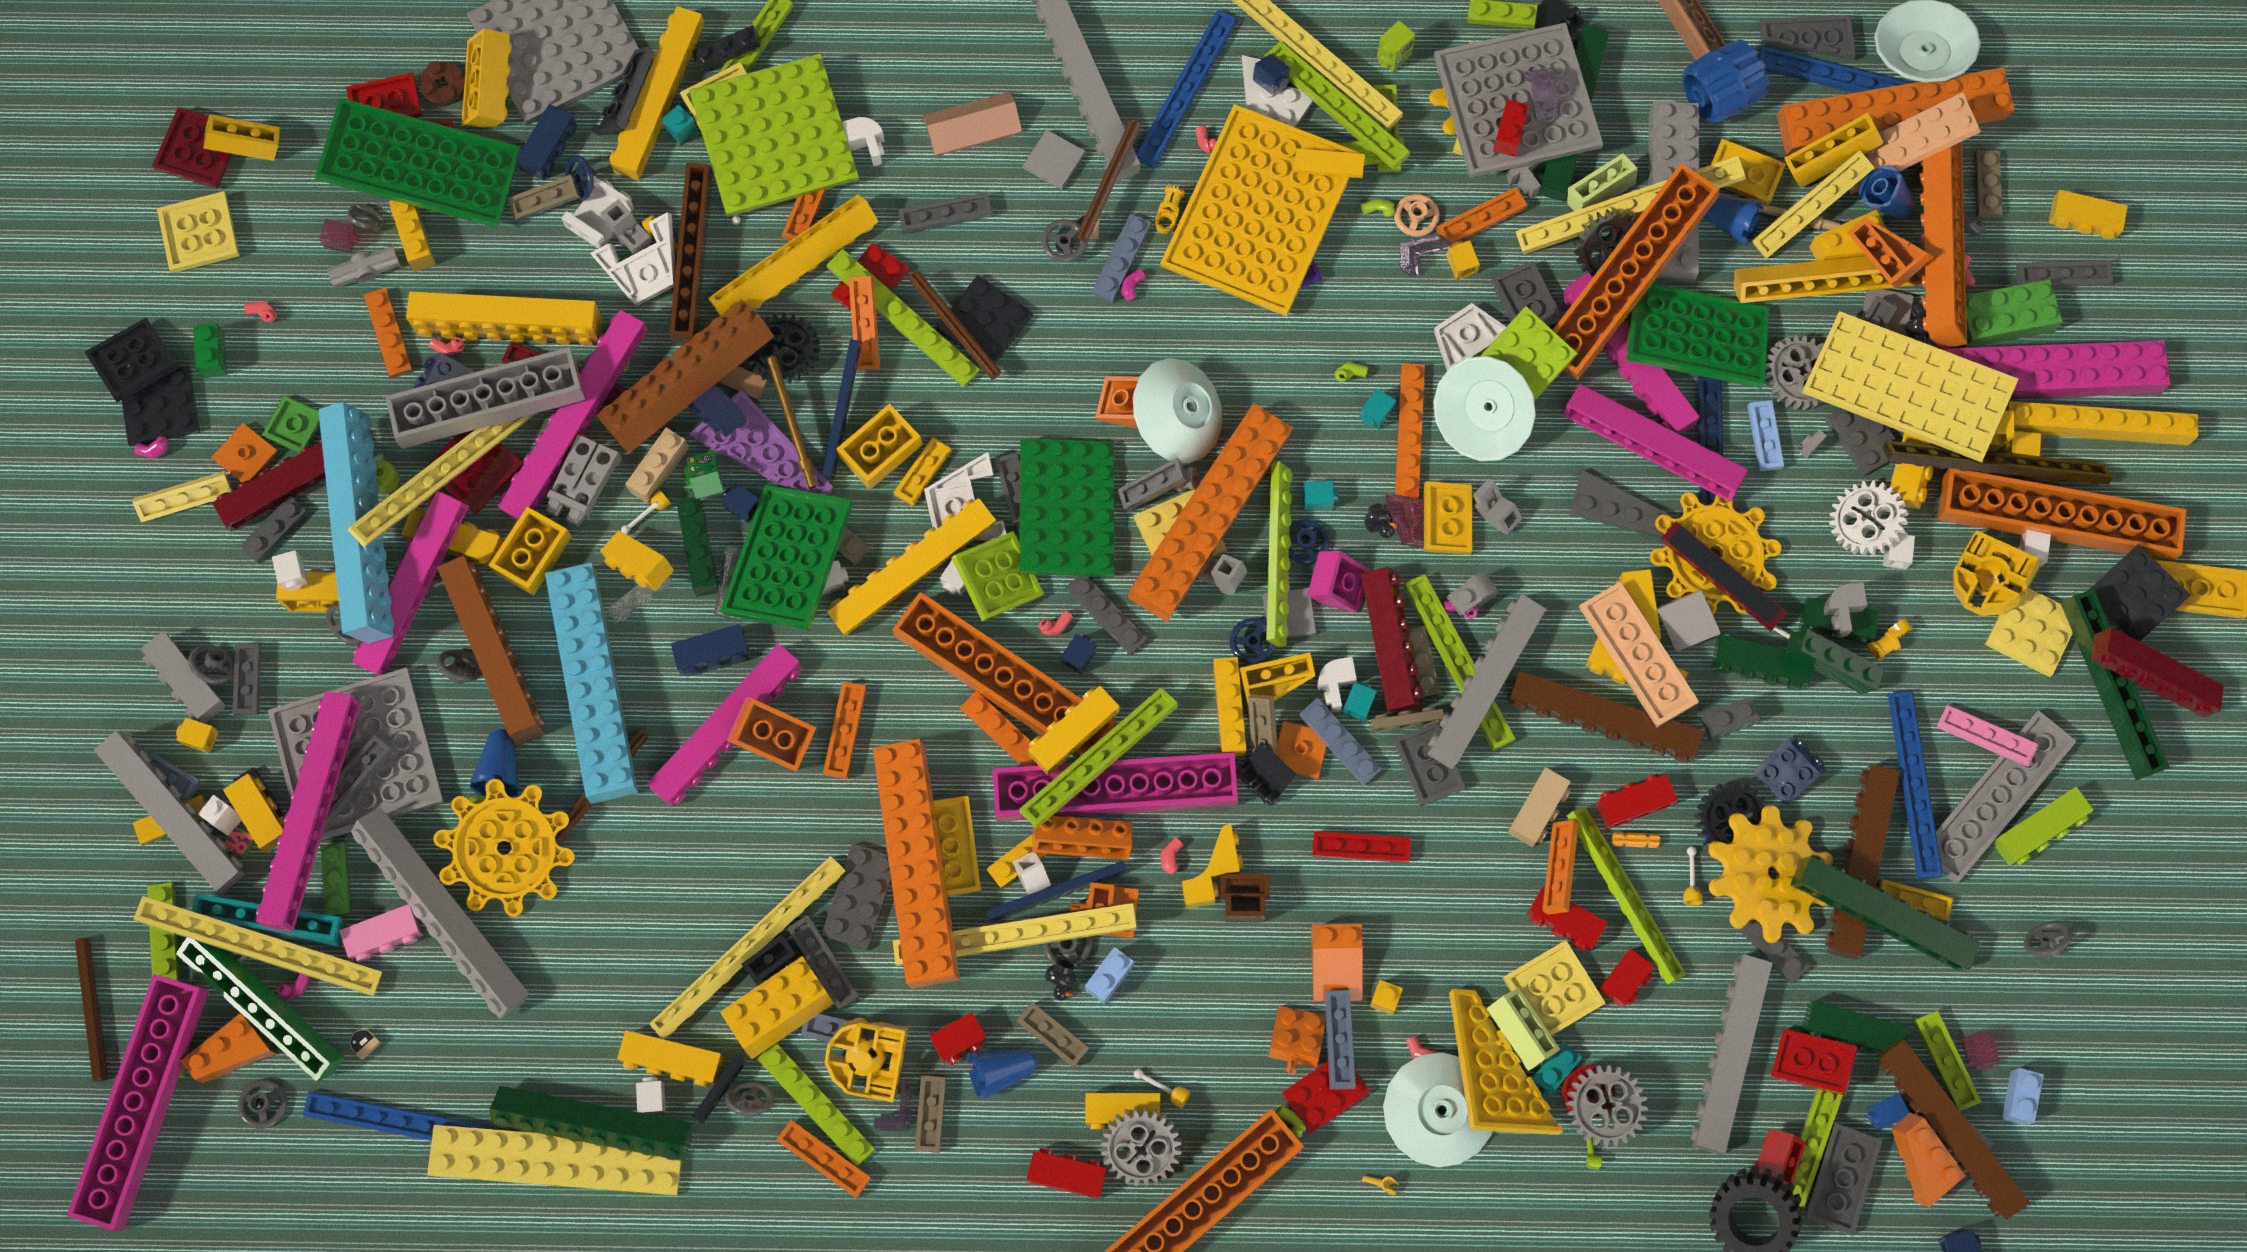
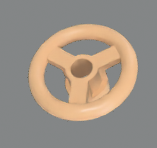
(1417, 206)

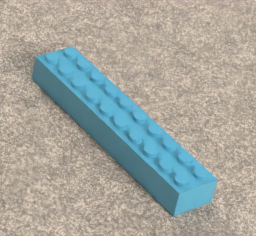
(352, 494)
(591, 683)

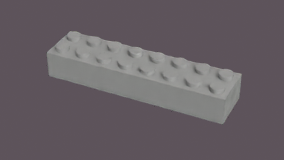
(1673, 141)
(485, 398)

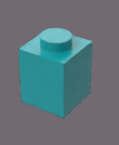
(679, 124)
(1377, 409)
(1319, 495)
(1359, 701)

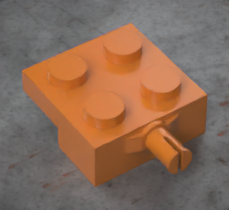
(1106, 896)
(1297, 1037)

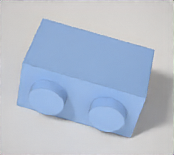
(1109, 975)
(2022, 1096)

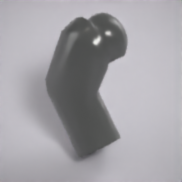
(1973, 228)

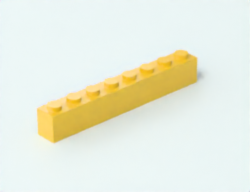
(657, 93)
(797, 256)
(1812, 279)
(2105, 423)
(911, 567)

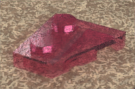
(1409, 517)

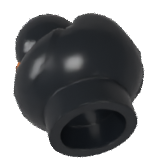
(1915, 326)
(1380, 520)
(1063, 976)

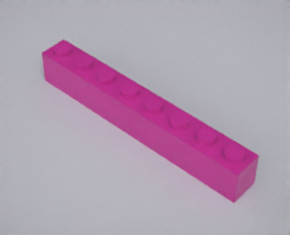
(1648, 381)
(1655, 442)
(414, 578)
(709, 740)

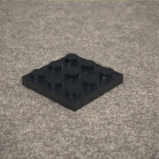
(989, 317)
(131, 359)
(162, 409)
(2138, 593)

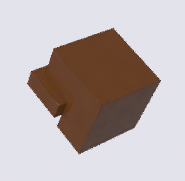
(1245, 896)

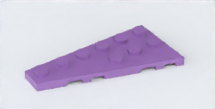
(761, 449)

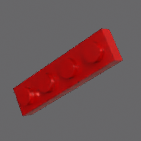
(1361, 847)

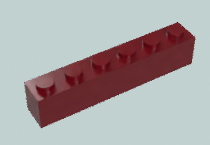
(271, 487)
(1392, 640)
(2157, 672)

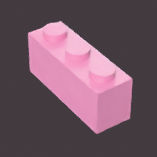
(381, 933)

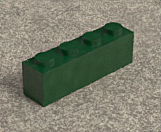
(697, 546)
(1834, 661)
(1760, 662)
(1851, 1027)

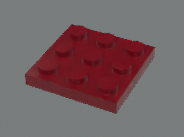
(184, 153)
(484, 477)

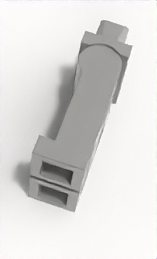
(582, 479)

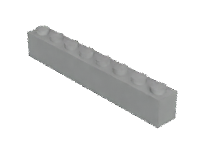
(1486, 681)
(170, 811)
(1731, 1055)

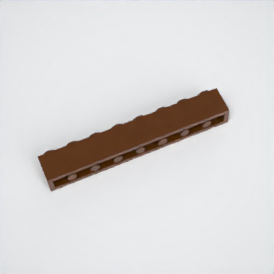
(691, 253)
(1604, 716)
(1864, 853)
(1953, 1128)

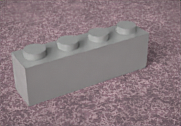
(174, 670)

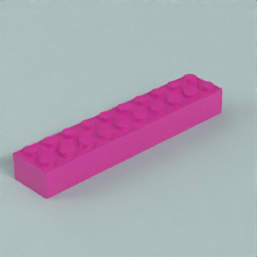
(2078, 368)
(1127, 786)
(138, 1103)

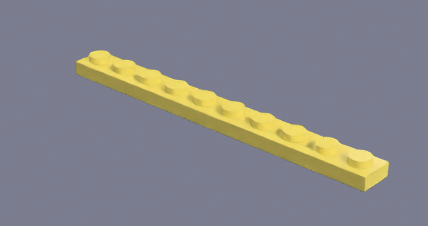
(1322, 61)
(1634, 202)
(431, 479)
(1039, 930)
(257, 946)
(747, 946)

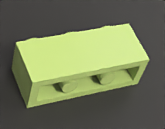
(1603, 183)
(1523, 1029)

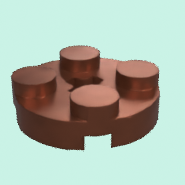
(433, 75)

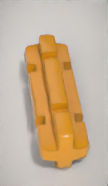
(1635, 839)

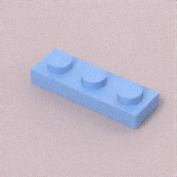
(1765, 435)

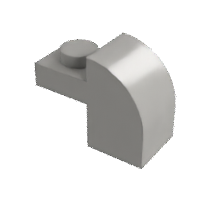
(1526, 181)
(625, 227)
(1496, 509)
(1224, 573)
(1473, 593)
(1841, 603)

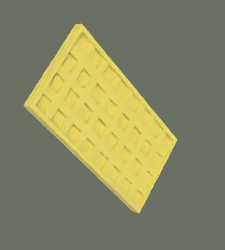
(1910, 386)

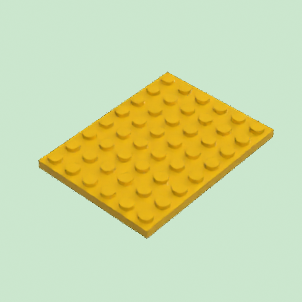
(1252, 217)

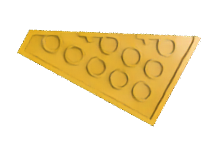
(1494, 1083)

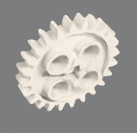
(1882, 501)

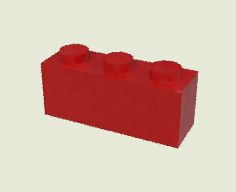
(1636, 801)
(1576, 925)
(1066, 1173)

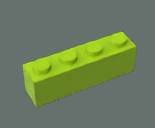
(2042, 826)

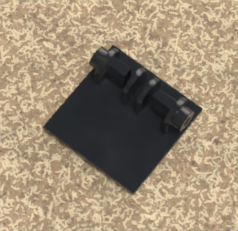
(1556, 12)
(1265, 774)

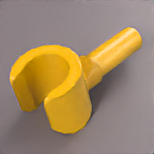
(1385, 1183)

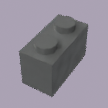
(1729, 719)

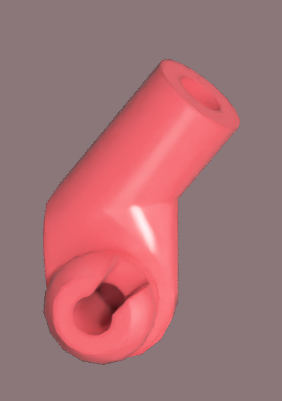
(455, 347)

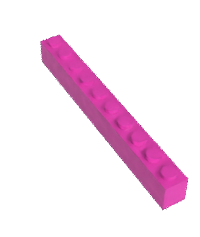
(554, 444)
(308, 811)

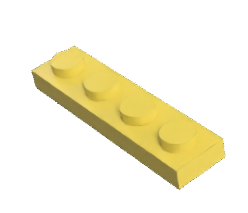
(181, 496)

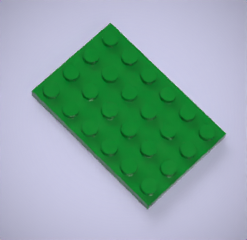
(1699, 335)
(1066, 507)
(787, 557)

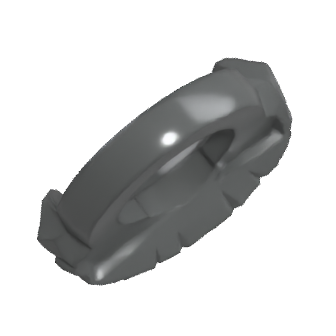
(368, 212)

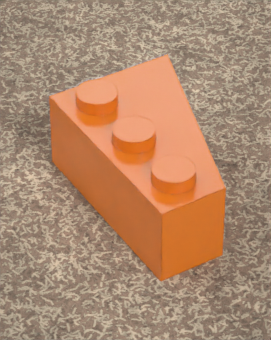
(1888, 252)
(228, 1049)
(1926, 1160)

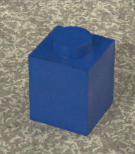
(1887, 1112)

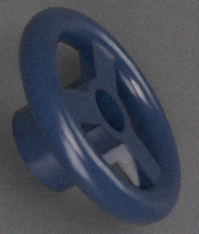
(583, 177)
(1311, 535)
(1251, 649)

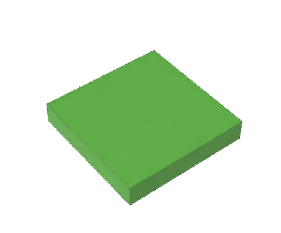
(293, 425)

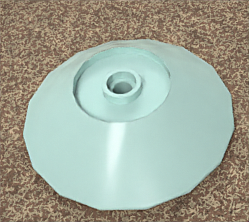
(1927, 40)
(1464, 413)
(1163, 414)
(1413, 1115)

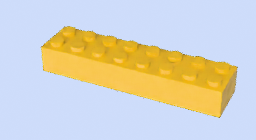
(504, 318)

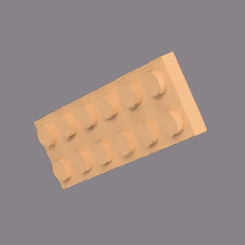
(1924, 135)
(1638, 654)

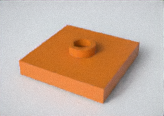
(245, 454)
(1301, 749)

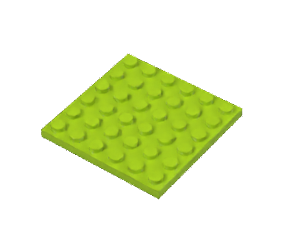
(773, 135)

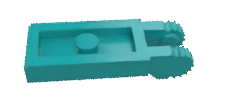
(1556, 1069)

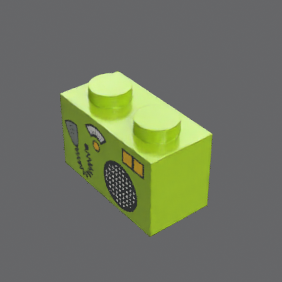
(1395, 46)

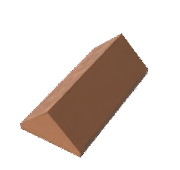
(1693, 26)
(972, 124)

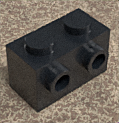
(769, 960)

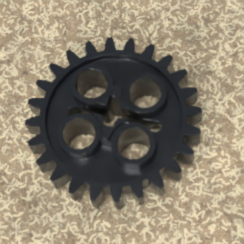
(1592, 239)
(784, 349)
(1725, 800)

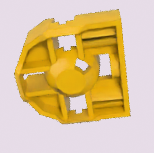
(1986, 573)
(880, 1083)

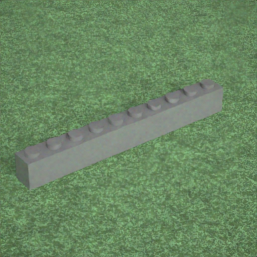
(1085, 81)
(439, 913)

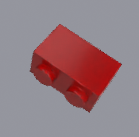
(1510, 128)
(1626, 978)
(958, 1039)
(1781, 1154)

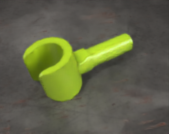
(1592, 1161)

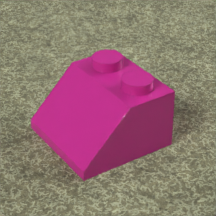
(1337, 581)

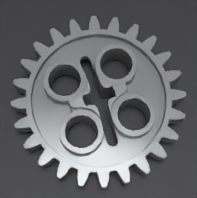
(1797, 372)
(1628, 1101)
(1122, 1134)

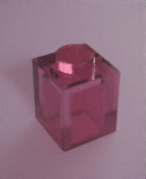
(338, 236)
(1980, 1051)

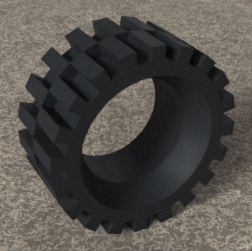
(1764, 1187)

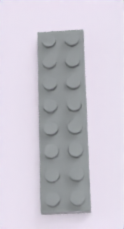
(1998, 798)

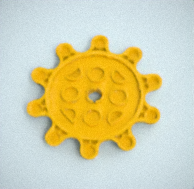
(1727, 531)
(499, 874)
(1747, 877)

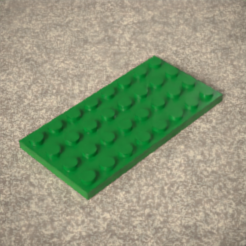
(418, 163)

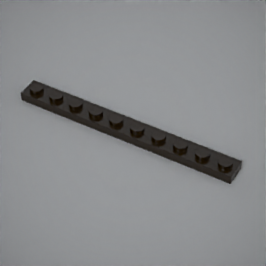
(1997, 462)

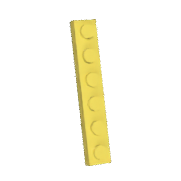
(1812, 204)

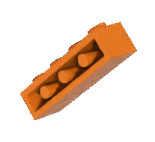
(1083, 837)

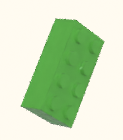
(2011, 313)

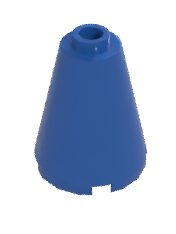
(1887, 193)
(1735, 217)
(496, 762)
(999, 1069)

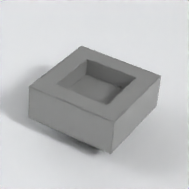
(1811, 443)

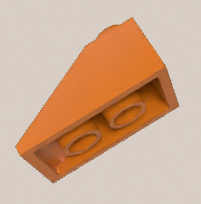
(1117, 401)
(1336, 959)

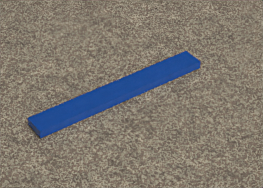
(1823, 72)
(1186, 88)
(1915, 785)
(378, 1117)

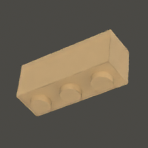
(657, 465)
(1540, 807)

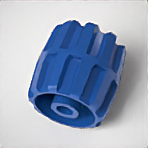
(1726, 81)

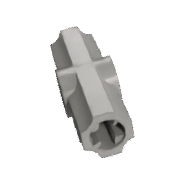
(363, 267)

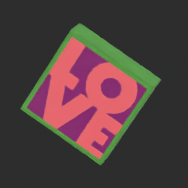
(239, 842)

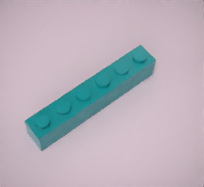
(309, 926)

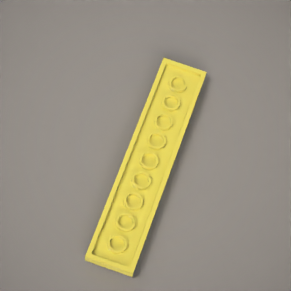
(547, 1161)

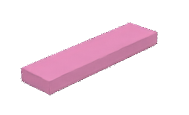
(1987, 735)

